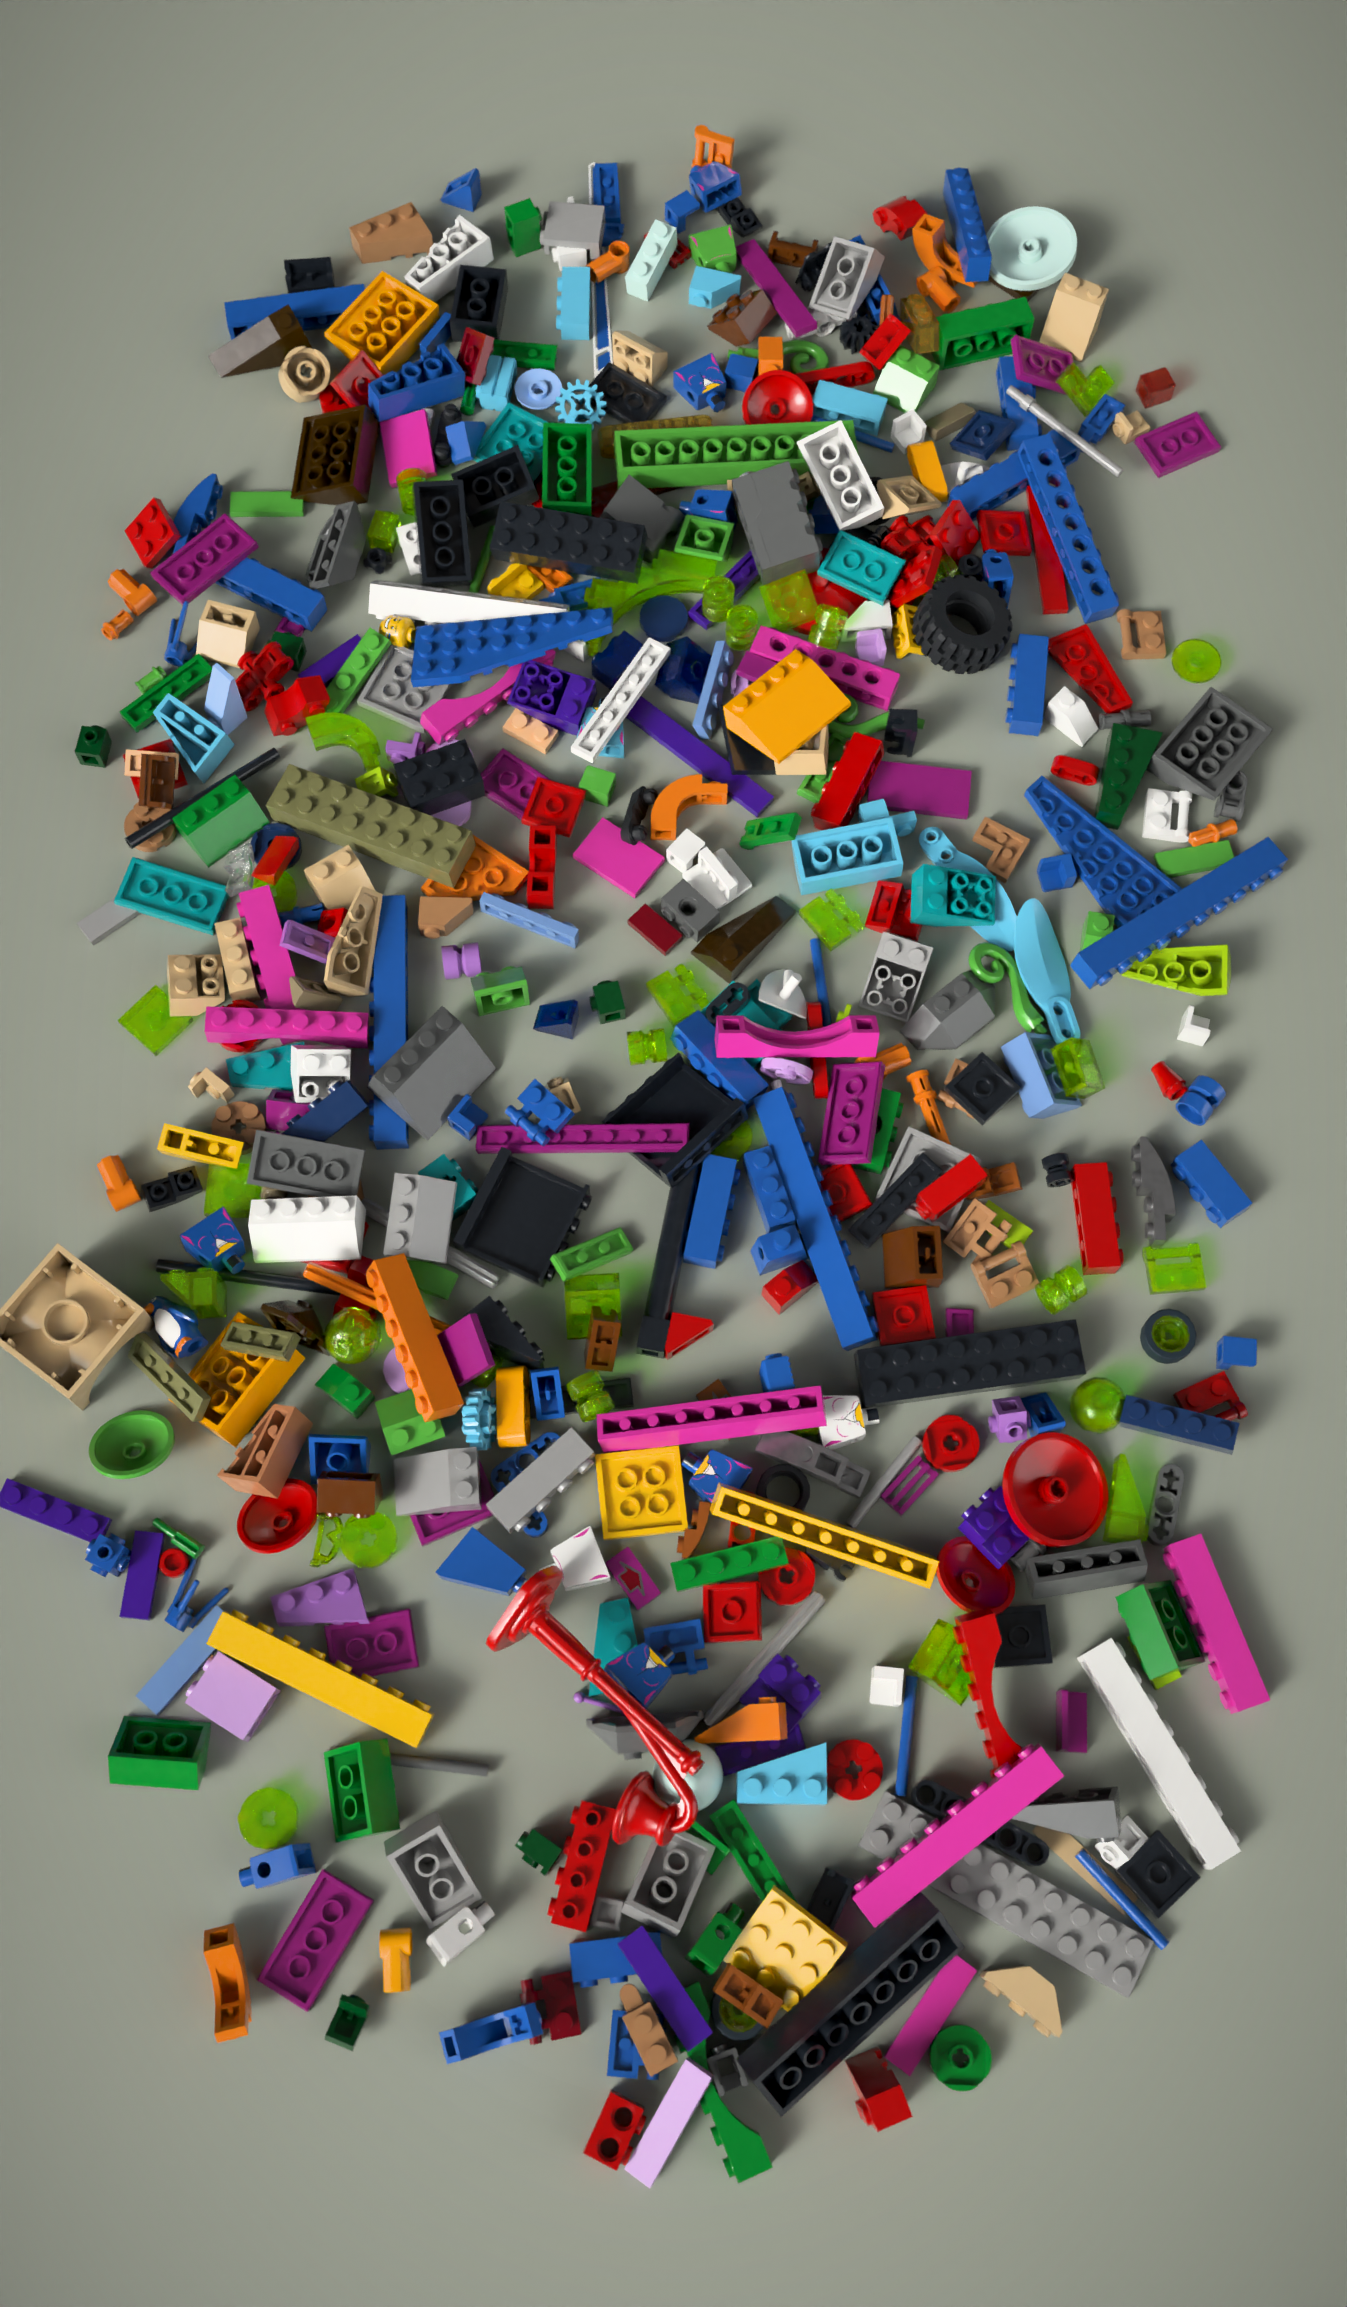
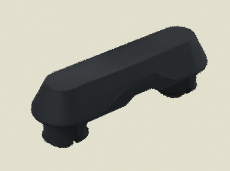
(441, 449)
(632, 830)

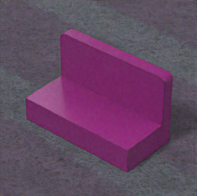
(282, 1108)
(1071, 1721)

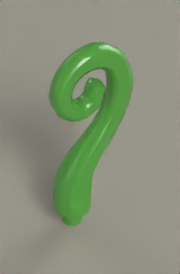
(802, 347)
(866, 728)
(1023, 1009)

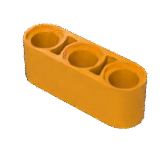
(927, 468)
(513, 1406)

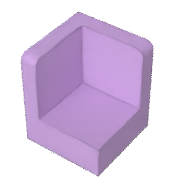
(871, 646)

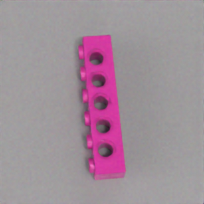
(839, 663)

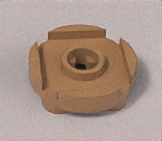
(141, 816)
(234, 1113)

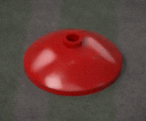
(777, 389)
(278, 1523)
(972, 1579)

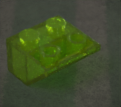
(200, 1291)
(589, 1291)
(940, 1663)

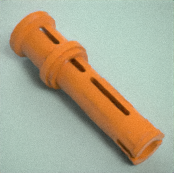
(926, 1099)

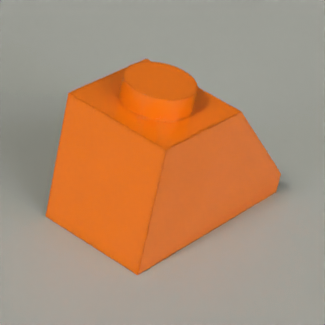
(770, 354)

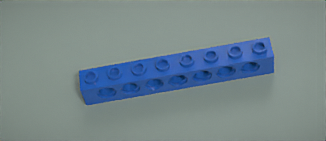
(1092, 606)

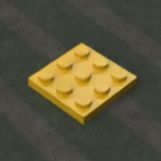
(641, 1493)
(785, 1948)

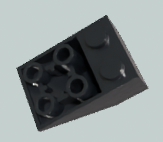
(505, 1337)

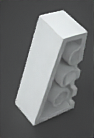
(439, 270)

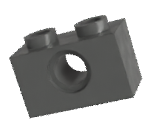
(683, 898)

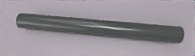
(439, 1764)

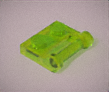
(1174, 1277)

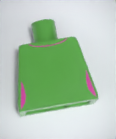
(714, 249)

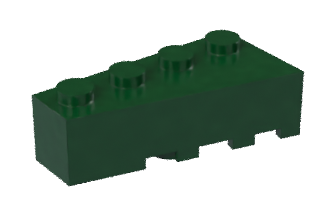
(1123, 767)

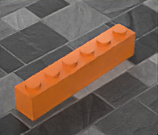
(414, 1338)

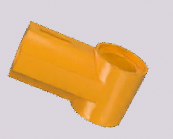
(396, 1949)

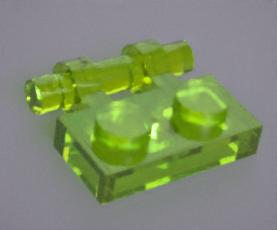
(826, 924)
(671, 998)

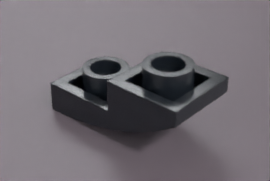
(741, 219)
(172, 1189)

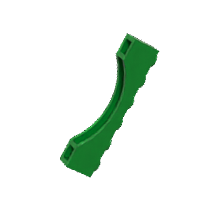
(742, 2144)

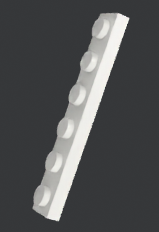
(620, 700)

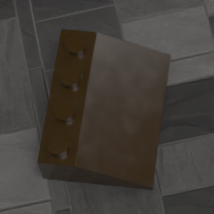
(336, 457)

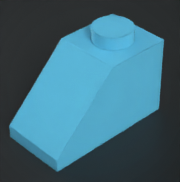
(712, 287)

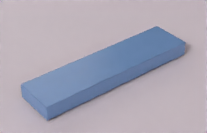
(180, 1666)

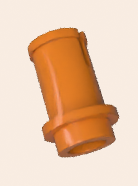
(114, 627)

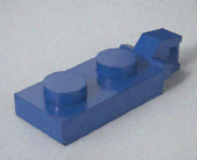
(1100, 419)
(570, 595)

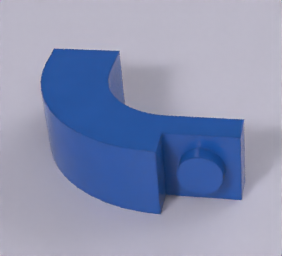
(491, 2032)

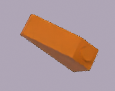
(751, 1723)

